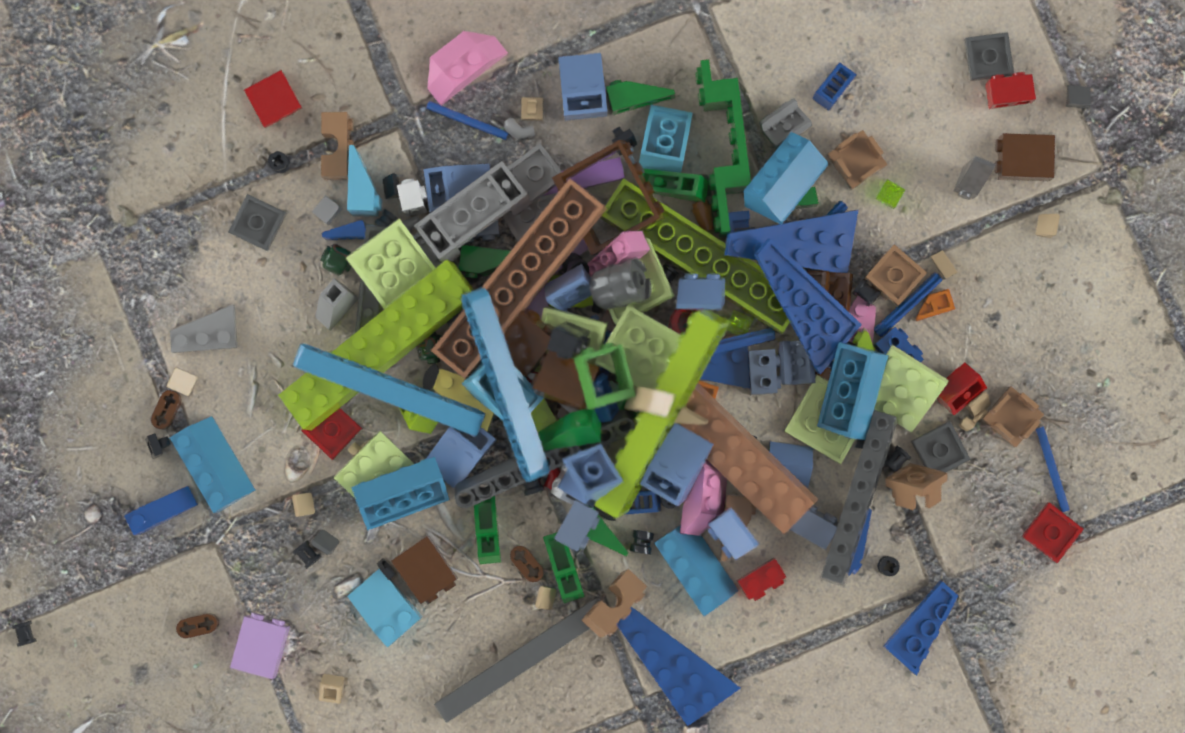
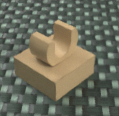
(532, 109)

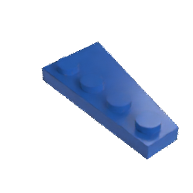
(729, 368)
(915, 635)

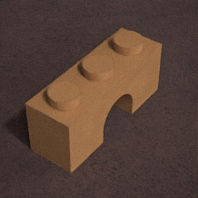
(336, 126)
(627, 590)

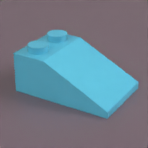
(665, 139)
(362, 195)
(479, 386)
(384, 607)

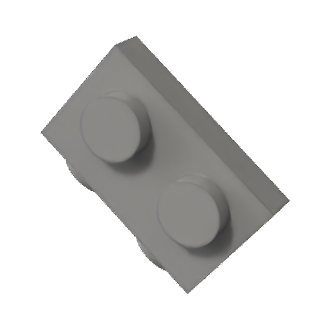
(783, 121)

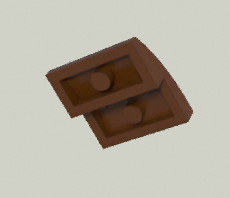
(836, 284)

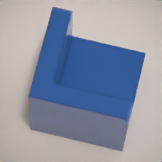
(738, 219)

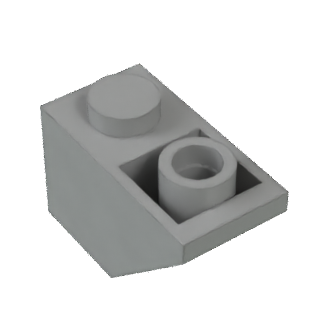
(334, 303)

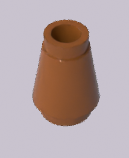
(703, 215)

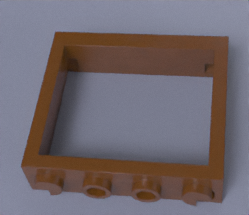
(646, 188)

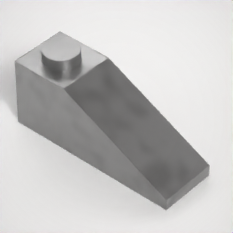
(973, 177)

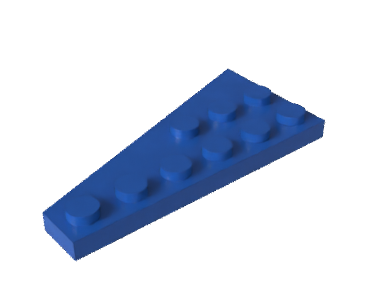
(811, 242)
(810, 309)
(682, 675)

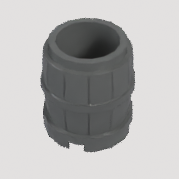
(620, 284)

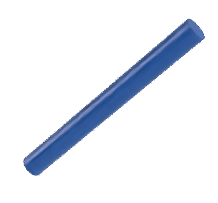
(467, 120)
(1052, 468)

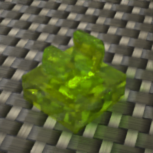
(890, 194)
(739, 323)

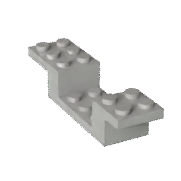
(484, 202)

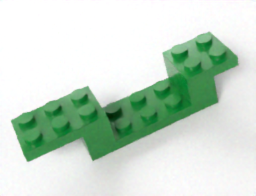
(727, 179)

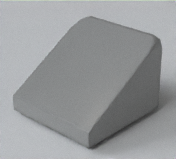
(327, 210)

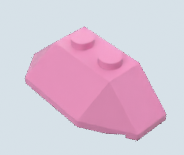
(462, 63)
(704, 501)

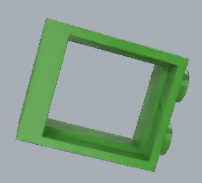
(621, 370)

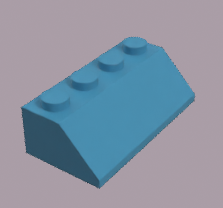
(785, 178)
(852, 391)
(212, 464)
(400, 493)
(697, 569)

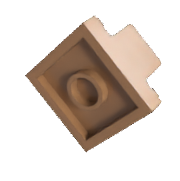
(857, 159)
(895, 275)
(1014, 416)
(916, 481)

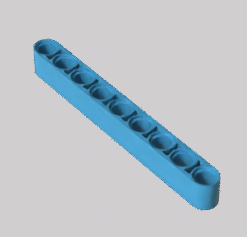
(505, 384)
(388, 389)

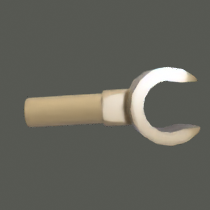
(967, 424)
(355, 448)

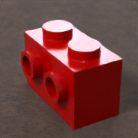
(1010, 90)
(960, 388)
(761, 579)

